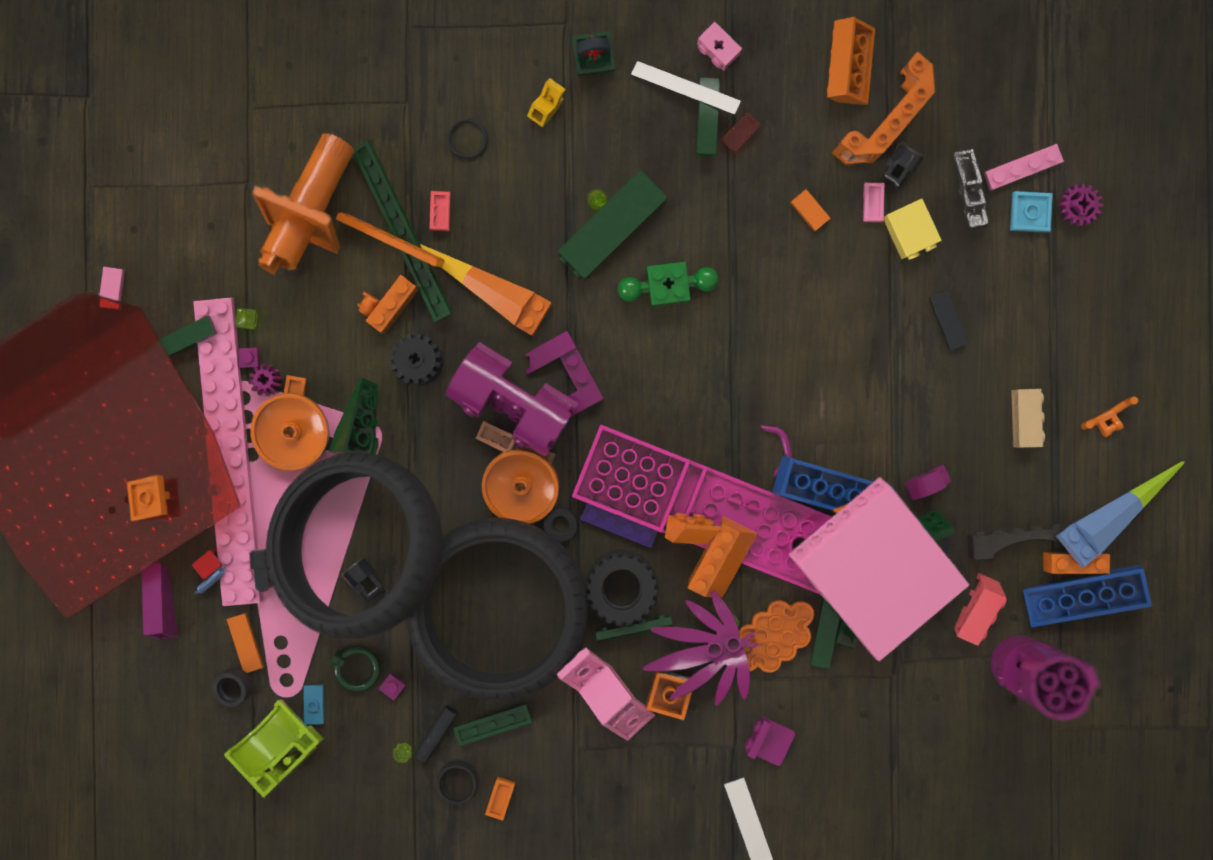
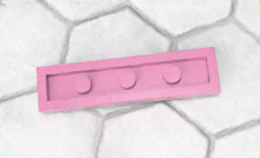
(1023, 167)

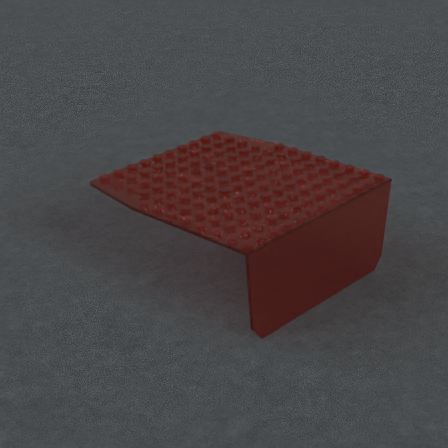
(82, 415)

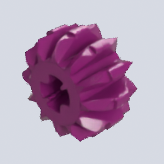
(263, 388)

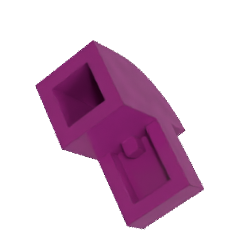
(928, 483)

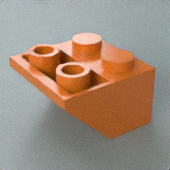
(690, 530)

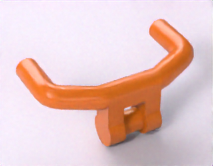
(1111, 415)

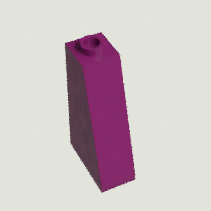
(157, 602)

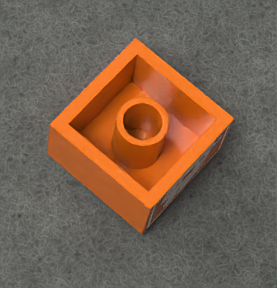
(661, 689)

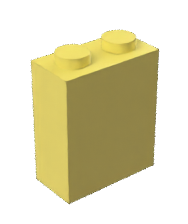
(912, 229)

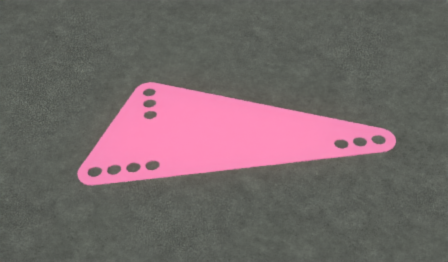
(322, 550)

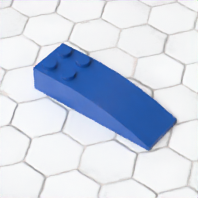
(817, 484)
(1087, 596)

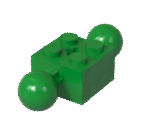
(631, 288)

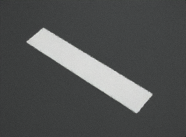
(748, 820)

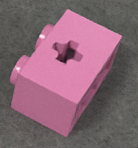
(718, 37)

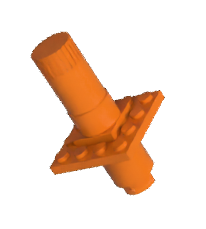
(301, 215)

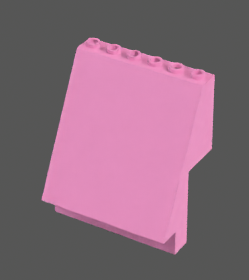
(879, 569)

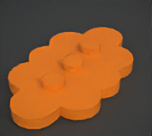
(777, 634)

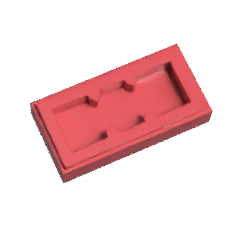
(440, 211)

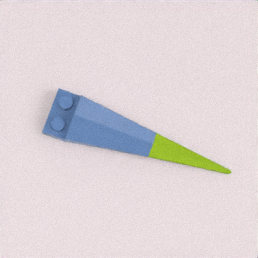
(1096, 531)

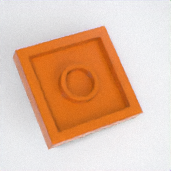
(147, 498)

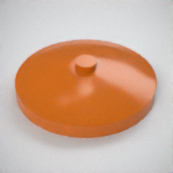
(289, 431)
(520, 485)

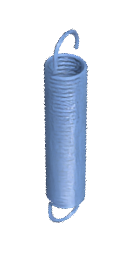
(210, 580)

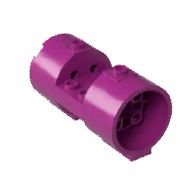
(483, 382)
(1044, 676)

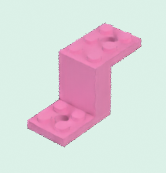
(606, 694)

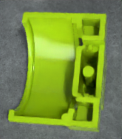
(276, 743)

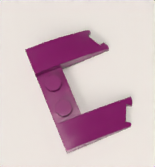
(565, 349)

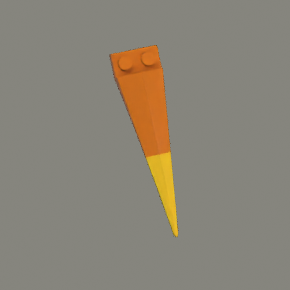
(514, 302)

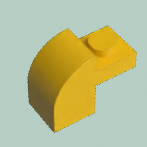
(547, 103)

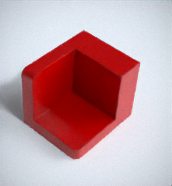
(207, 564)

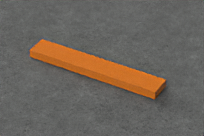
(390, 239)

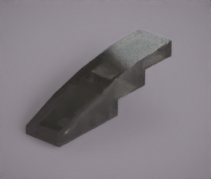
(970, 189)

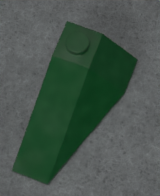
(358, 423)

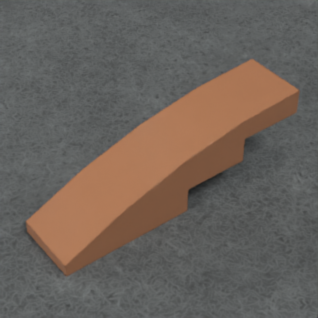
(502, 439)

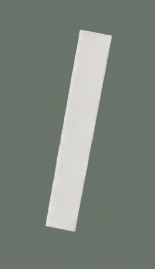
(686, 87)

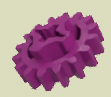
(1073, 208)

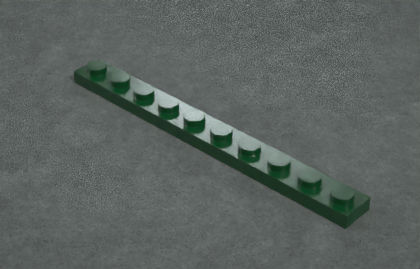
(401, 228)

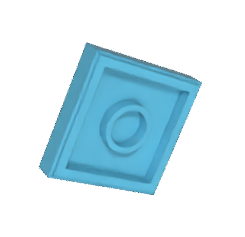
(1031, 211)

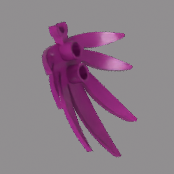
(722, 649)

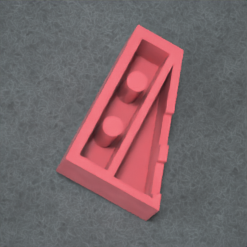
(981, 610)

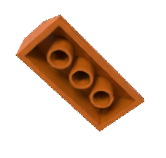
(851, 61)
(721, 558)

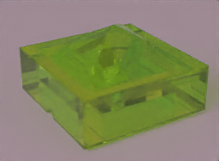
(246, 318)

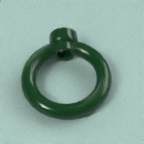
(339, 659)

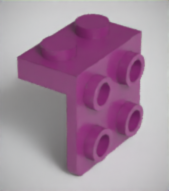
(769, 741)

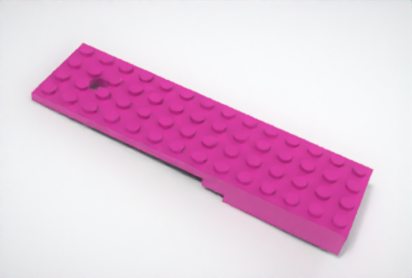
(653, 483)

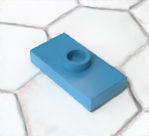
(314, 704)

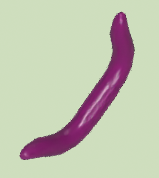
(784, 439)

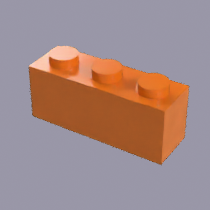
(392, 304)
(1065, 564)

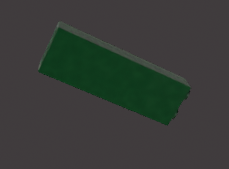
(612, 226)

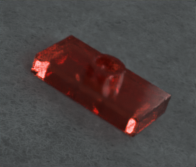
(740, 132)

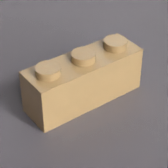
(1027, 418)

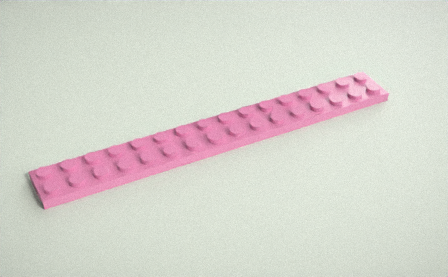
(226, 416)

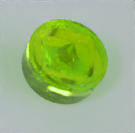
(596, 199)

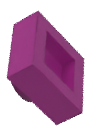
(248, 357)
(392, 686)

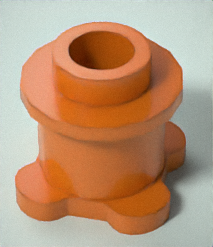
(368, 304)

